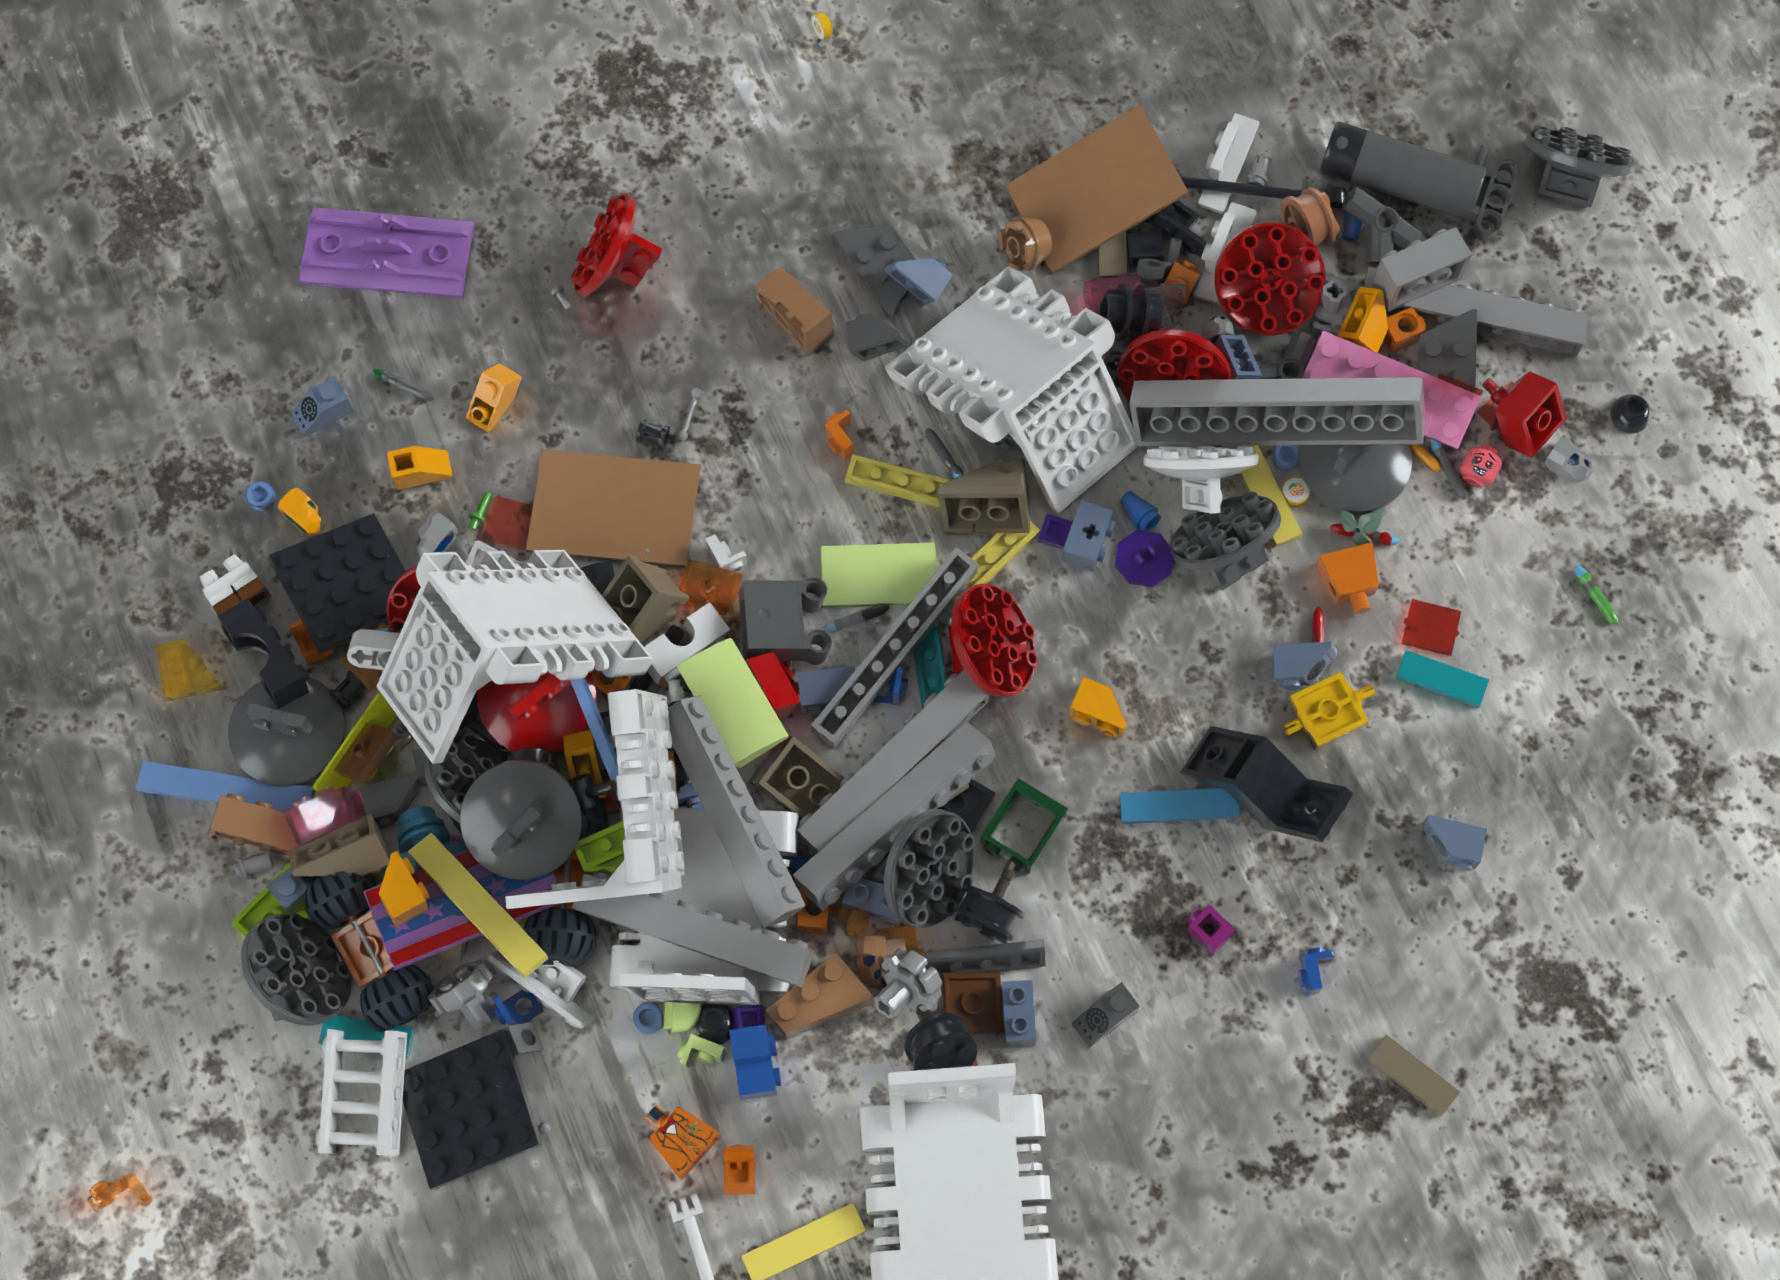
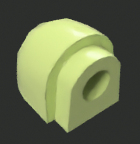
(681, 1016)

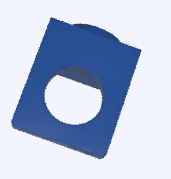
(898, 687)
(506, 1009)

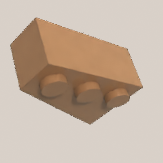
(796, 310)
(252, 825)
(826, 995)

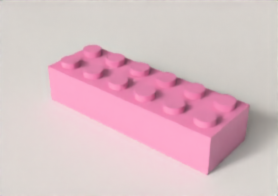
(1446, 405)

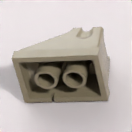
(988, 499)
(643, 597)

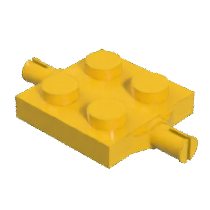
(1328, 710)

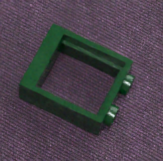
(1035, 800)

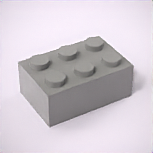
(1422, 268)

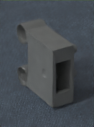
(774, 619)

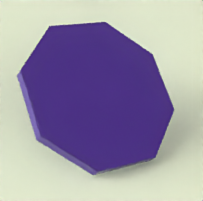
(1144, 558)

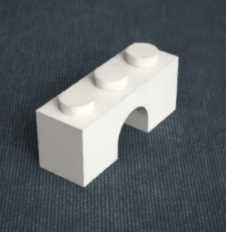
(704, 629)

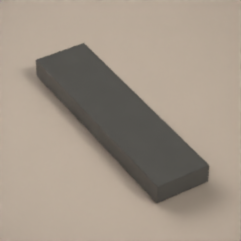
(988, 958)

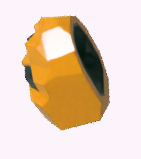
(300, 511)

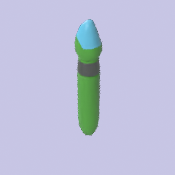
(1585, 578)

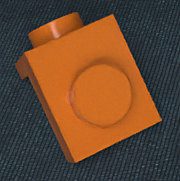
(1186, 274)
(838, 440)
(306, 644)
(739, 1169)

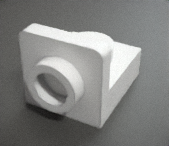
(720, 552)

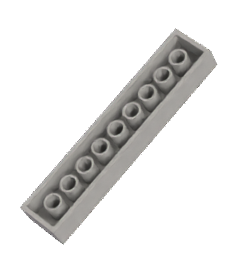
(1279, 411)

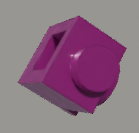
(1221, 928)

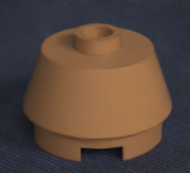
(1025, 242)

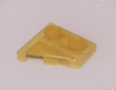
(183, 671)

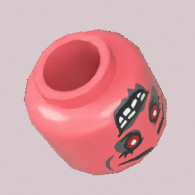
(1480, 466)

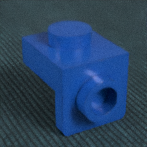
(1309, 975)

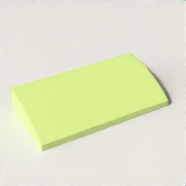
(876, 573)
(734, 701)

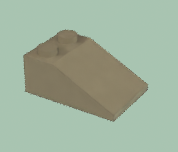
(796, 777)
(350, 848)

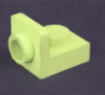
(706, 1051)

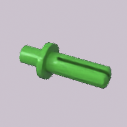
(477, 517)

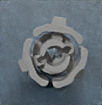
(1334, 305)
(908, 984)
(466, 994)

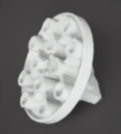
(1201, 470)

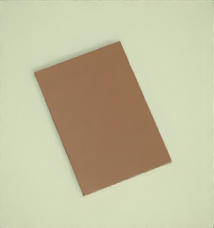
(1099, 187)
(614, 507)

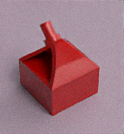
(1527, 411)
(776, 682)

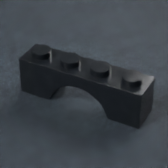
(247, 630)

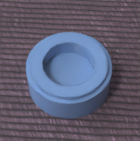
(1285, 457)
(260, 496)
(648, 1018)

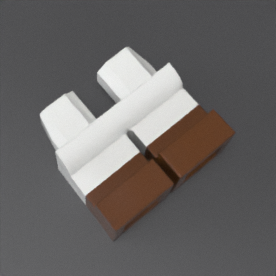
(239, 578)

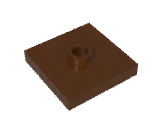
(366, 753)
(975, 999)

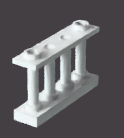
(387, 1108)

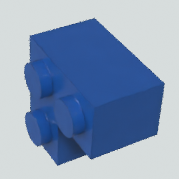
(753, 1061)

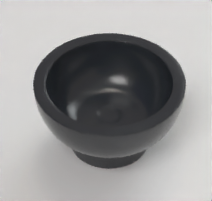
(1631, 413)
(715, 1023)

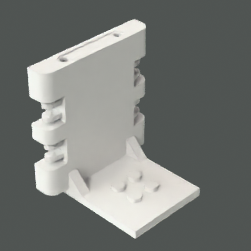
(1030, 373)
(498, 627)
(648, 799)
(675, 974)
(958, 1177)

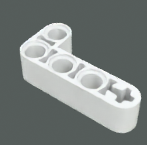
(371, 648)

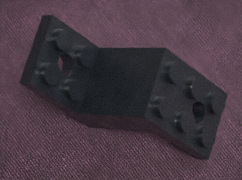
(1266, 783)

